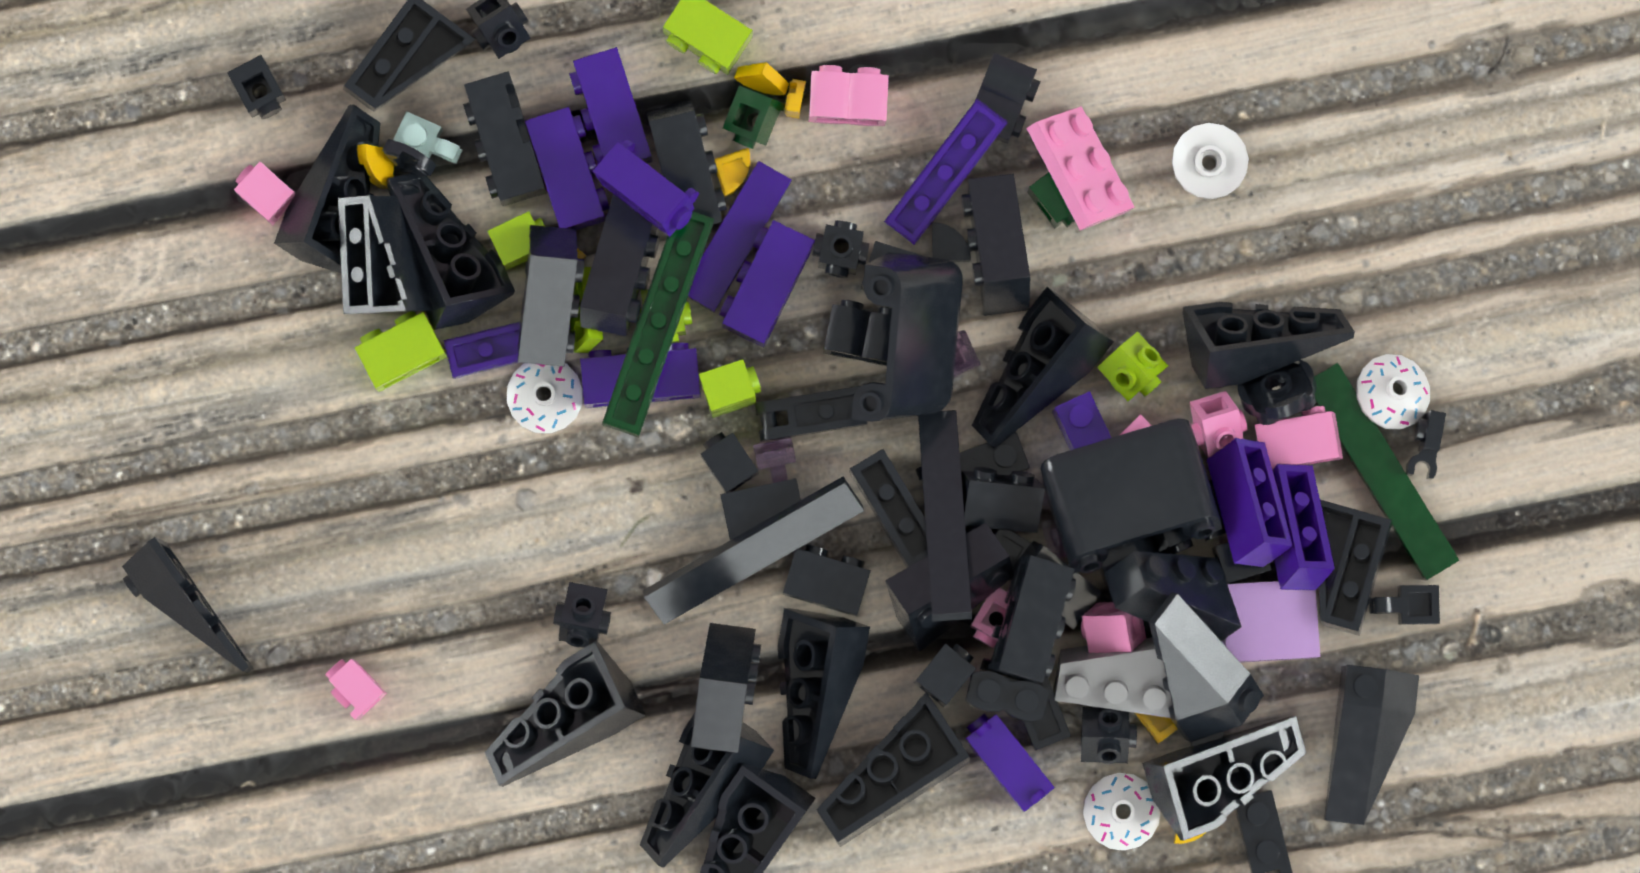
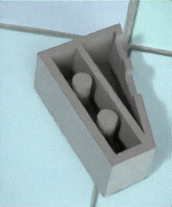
(1113, 680)

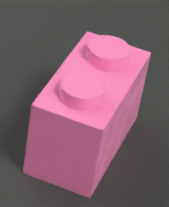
(1302, 439)

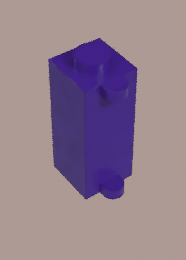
(645, 189)
(1008, 761)

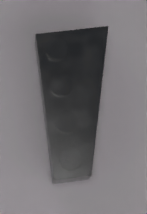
(896, 771)

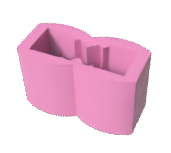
(848, 97)

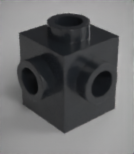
(498, 25)
(836, 263)
(582, 615)
(1106, 735)

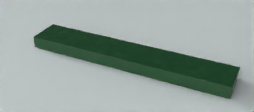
(657, 326)
(1384, 476)

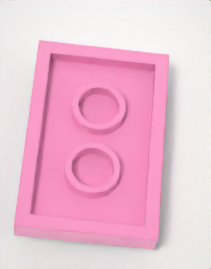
(1080, 167)

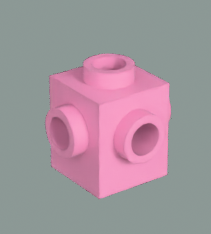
(1216, 422)

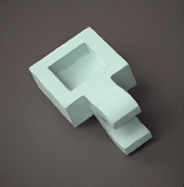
(425, 138)

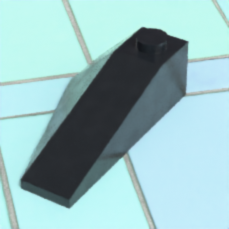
(1243, 344)

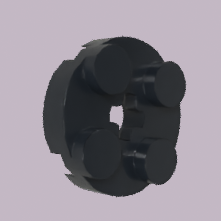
(1295, 393)

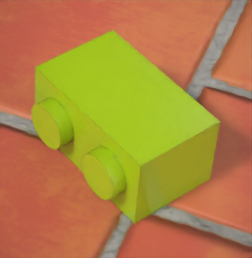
(708, 34)
(400, 350)
(730, 387)

